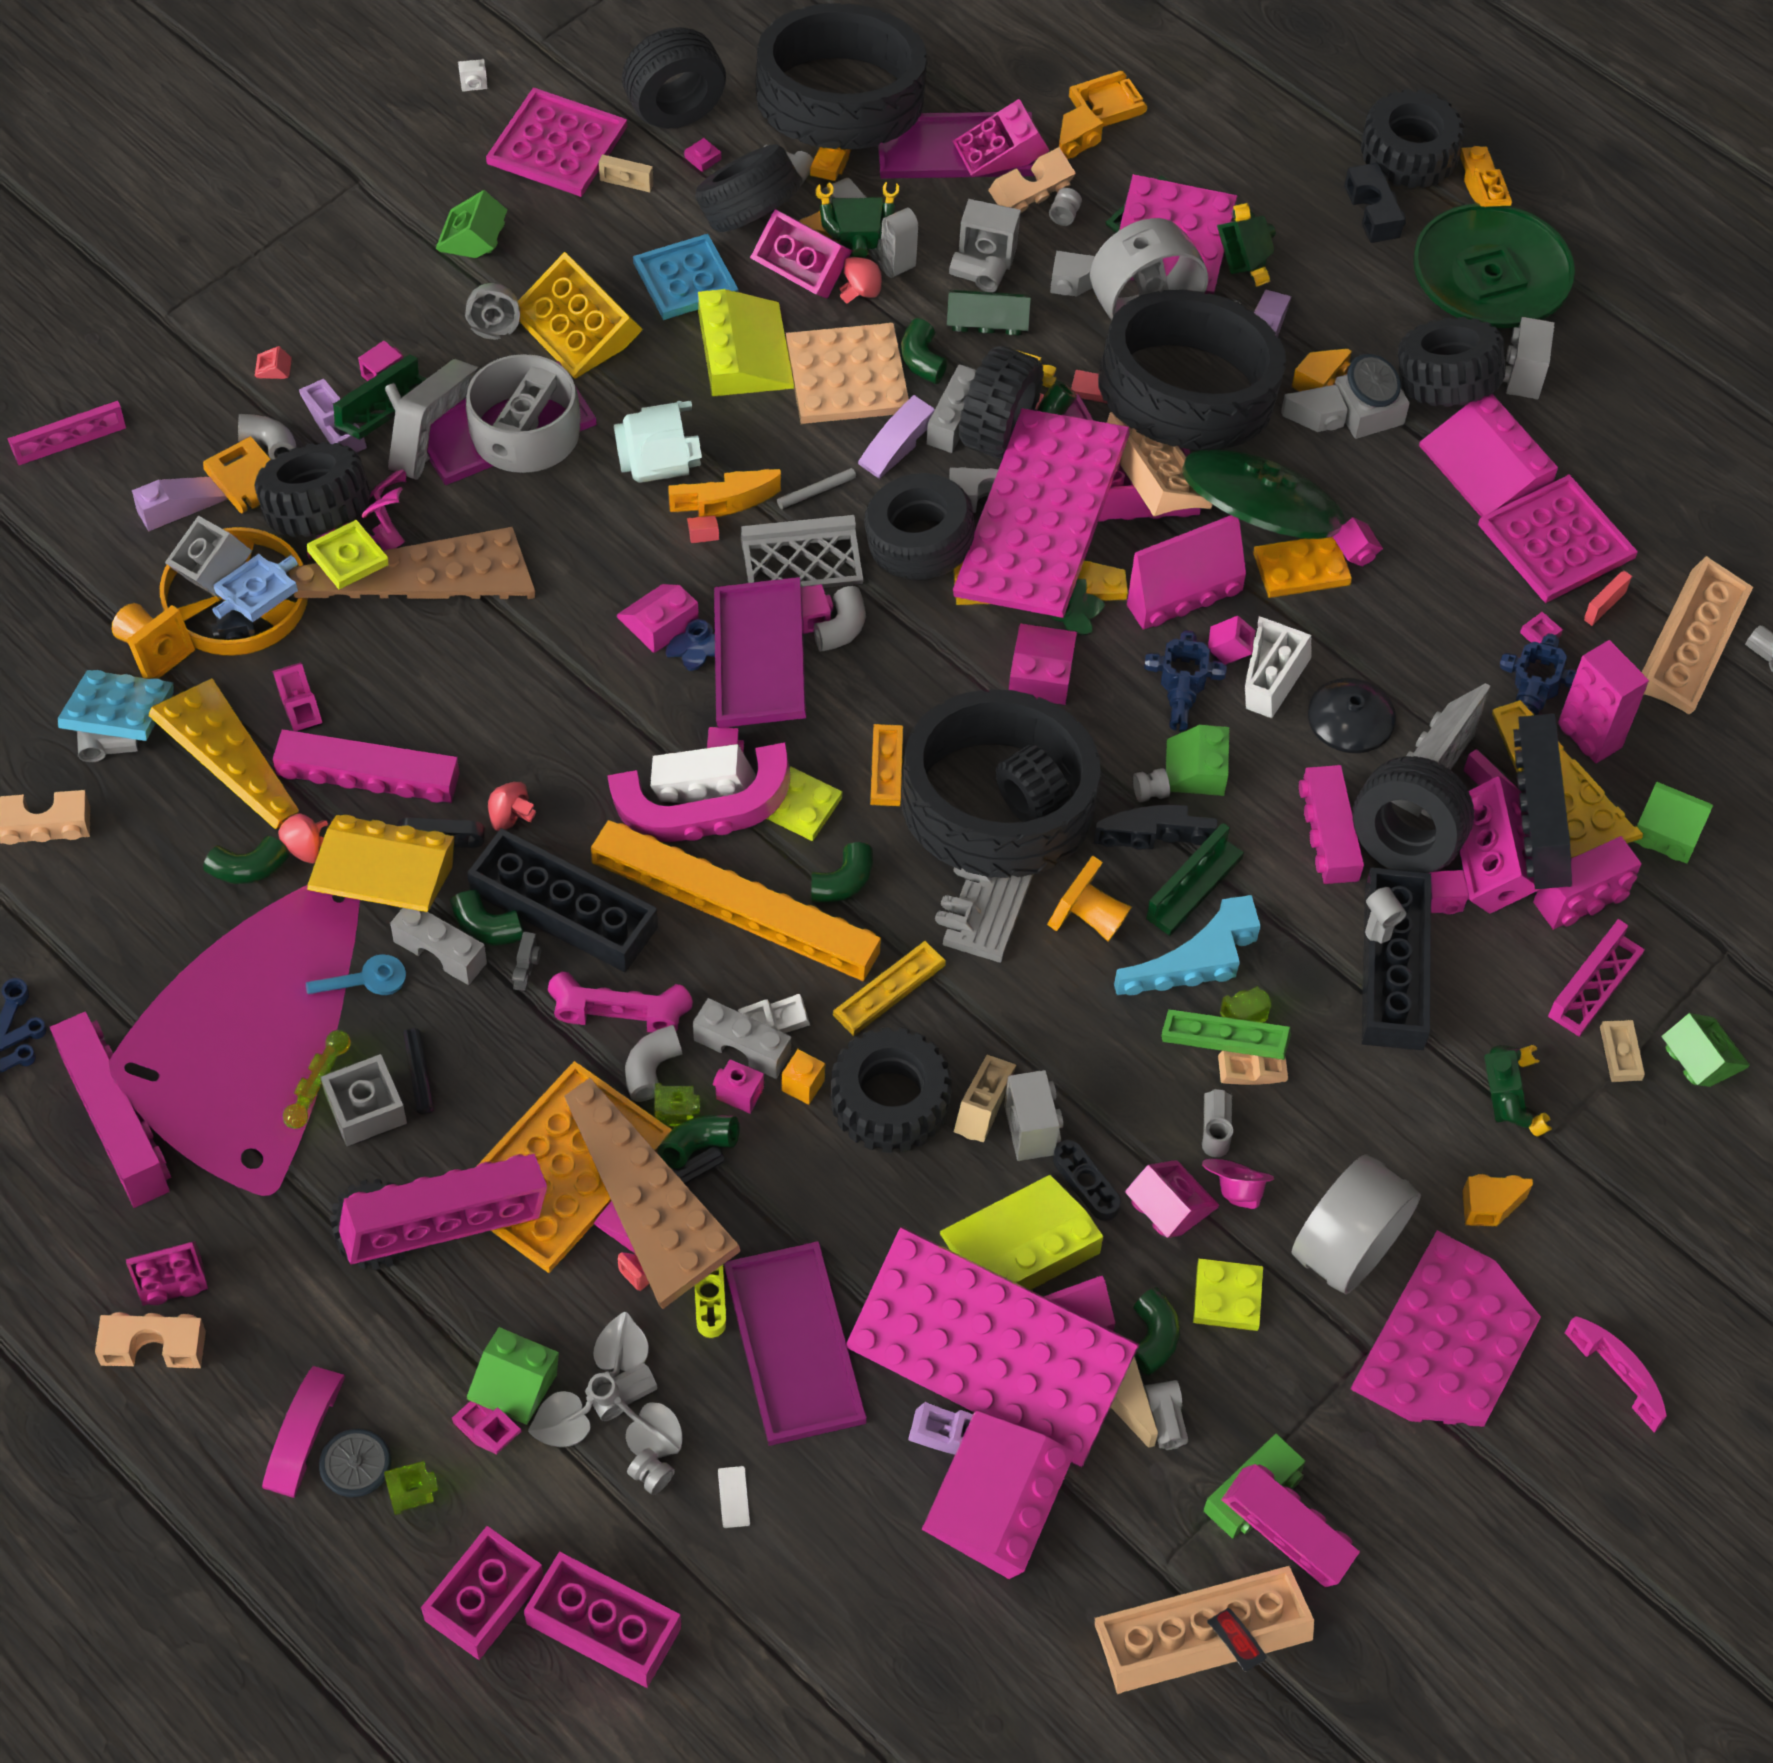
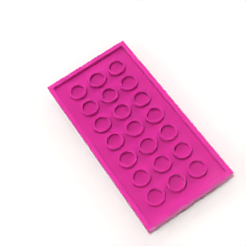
(1041, 512)
(991, 1343)

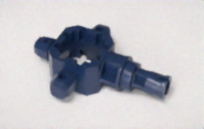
(1182, 686)
(1532, 690)

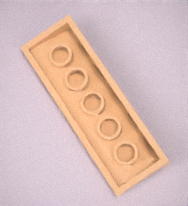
(1157, 473)
(1695, 635)
(1175, 1640)

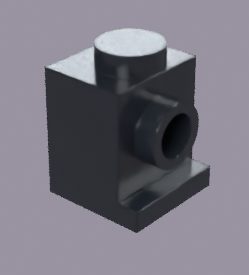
(233, 627)

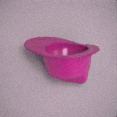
(1239, 1183)

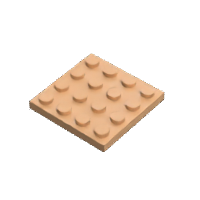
(846, 372)

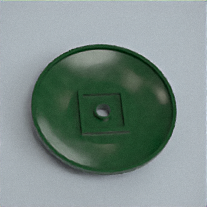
(1522, 249)
(1263, 493)

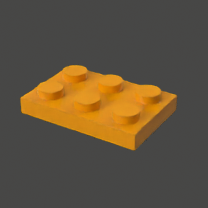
(1301, 566)

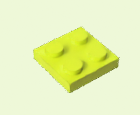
(347, 554)
(806, 805)
(1228, 1294)

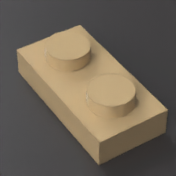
(626, 173)
(1622, 1051)

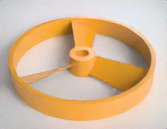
(283, 616)

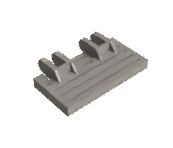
(989, 914)

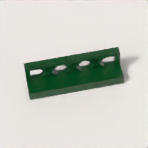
(372, 396)
(1193, 881)

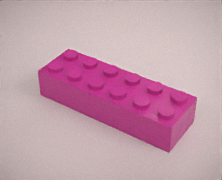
(118, 1124)
(441, 1208)

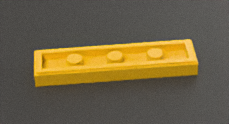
(889, 988)

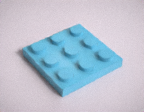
(114, 705)

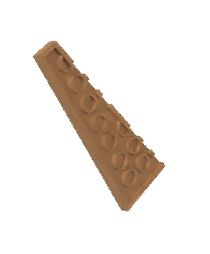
(435, 570)
(663, 1219)

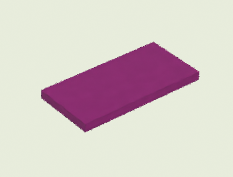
(929, 148)
(452, 447)
(759, 652)
(794, 1343)

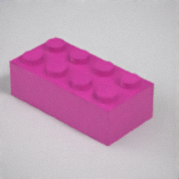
(1602, 701)
(603, 1619)

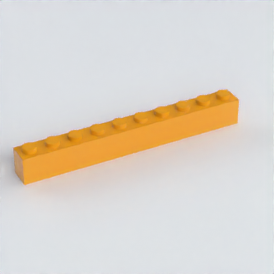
(736, 900)

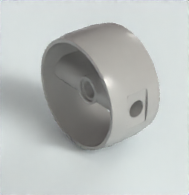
(1139, 254)
(513, 439)
(1355, 1223)

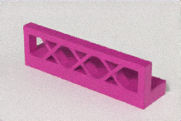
(67, 433)
(1590, 970)

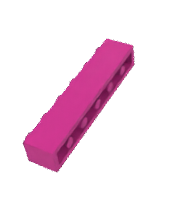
(366, 766)

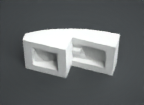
(782, 1015)

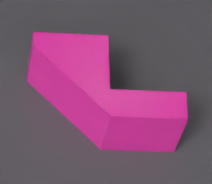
(297, 697)
(486, 1427)

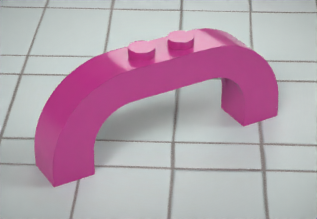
(708, 816)

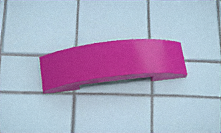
(1625, 1363)
(300, 1430)

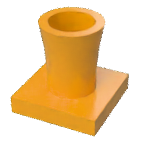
(155, 642)
(1090, 904)

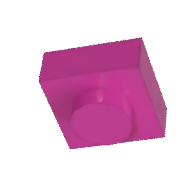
(702, 154)
(1539, 627)

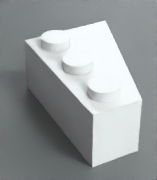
(1275, 665)
(700, 774)

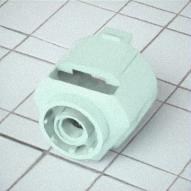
(654, 443)

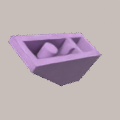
(1273, 309)
(174, 499)

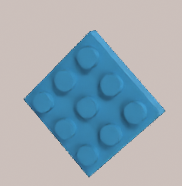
(681, 271)

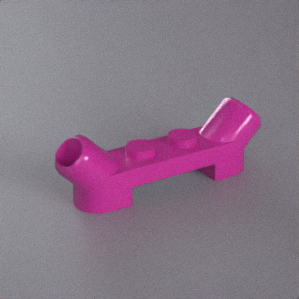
(576, 1002)

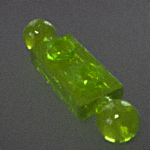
(296, 1114)

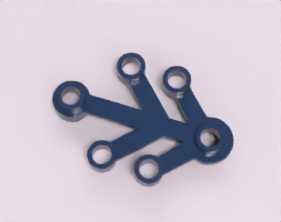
(7, 1015)

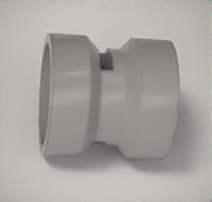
(1065, 206)
(1151, 785)
(650, 1471)

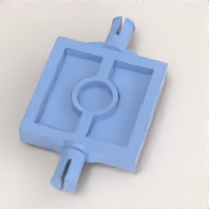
(255, 587)

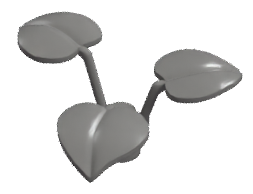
(563, 1419)

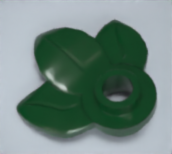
(1081, 609)

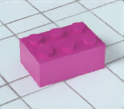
(800, 254)
(1597, 880)
(482, 1592)

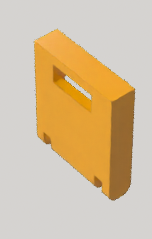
(1111, 97)
(238, 477)

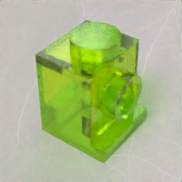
(1247, 1005)
(675, 1104)
(406, 1477)

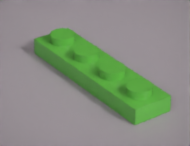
(1226, 1034)

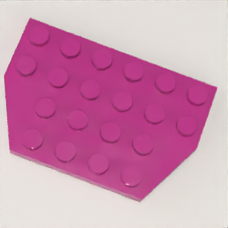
(1449, 1339)

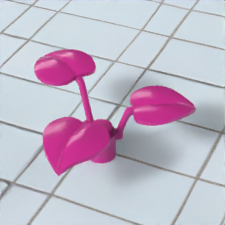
(385, 533)

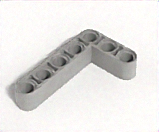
(899, 236)
(420, 409)

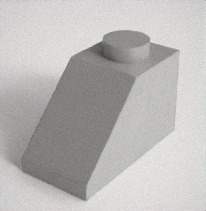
(1071, 273)
(1316, 408)

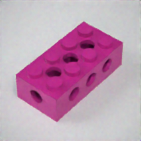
(1495, 849)

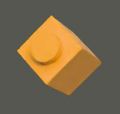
(803, 1077)

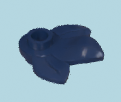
(693, 644)

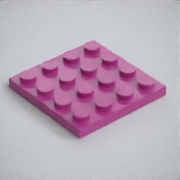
(556, 141)
(1191, 208)
(1557, 538)

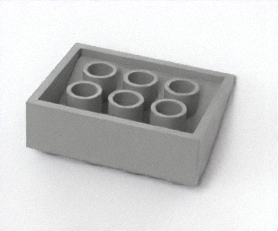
(1449, 734)

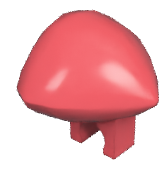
(863, 279)
(508, 804)
(302, 837)

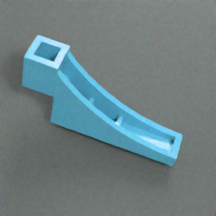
(1204, 958)

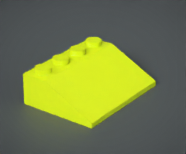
(743, 343)
(1028, 1234)

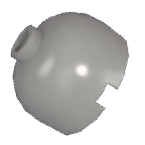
(492, 311)

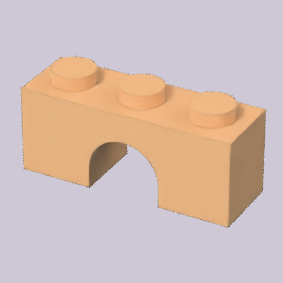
(1051, 173)
(64, 820)
(124, 1335)

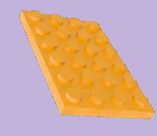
(574, 1187)

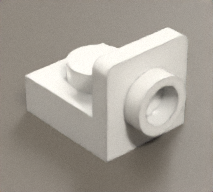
(472, 75)

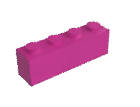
(1331, 824)
(1291, 1525)

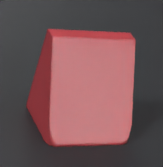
(273, 364)
(703, 529)
(632, 1270)

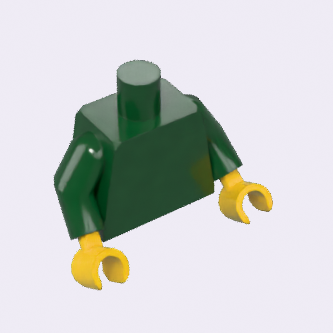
(855, 221)
(1247, 243)
(1507, 1087)

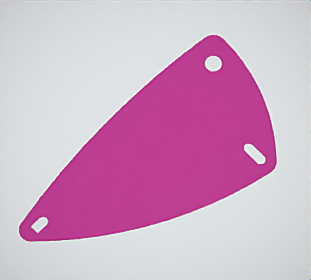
(241, 1037)

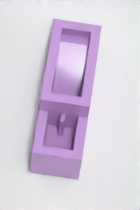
(319, 400)
(897, 437)
(939, 1427)

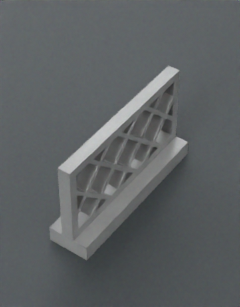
(804, 533)

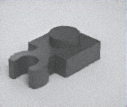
(527, 955)

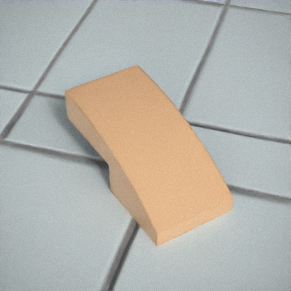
(1251, 1069)

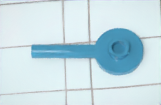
(380, 975)

